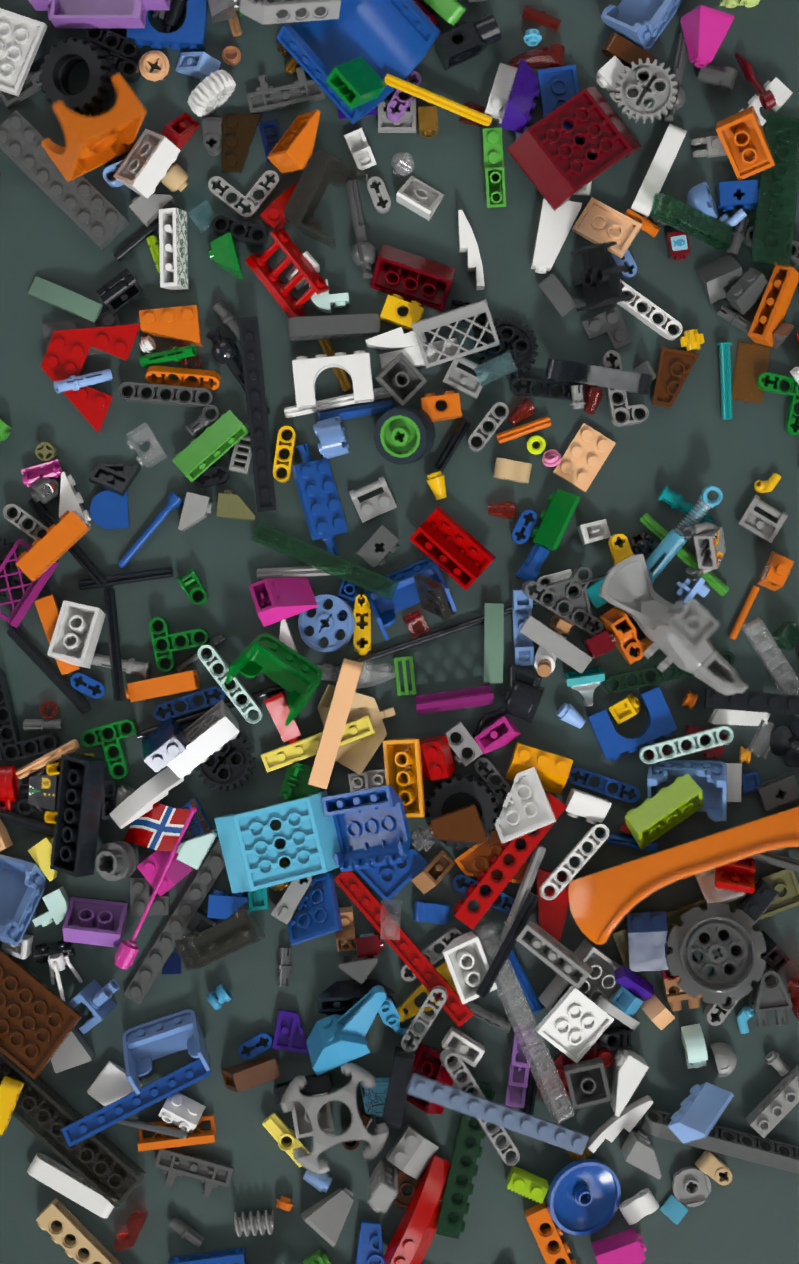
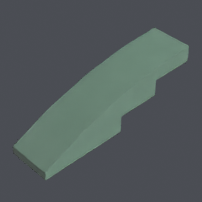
(65, 299)
(493, 642)

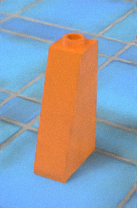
(163, 686)

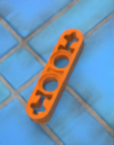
(183, 374)

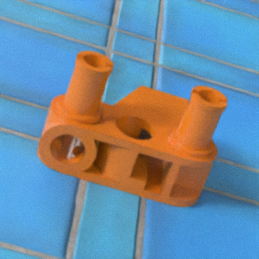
(628, 637)

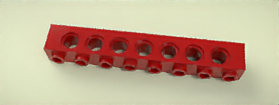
(473, 916)

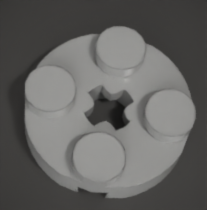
(701, 1190)

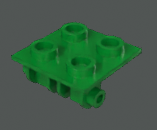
(296, 782)

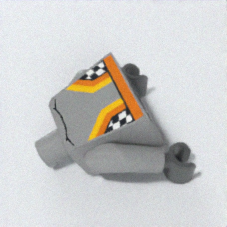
(709, 547)

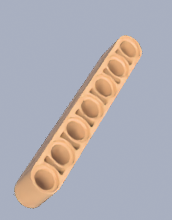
(335, 723)

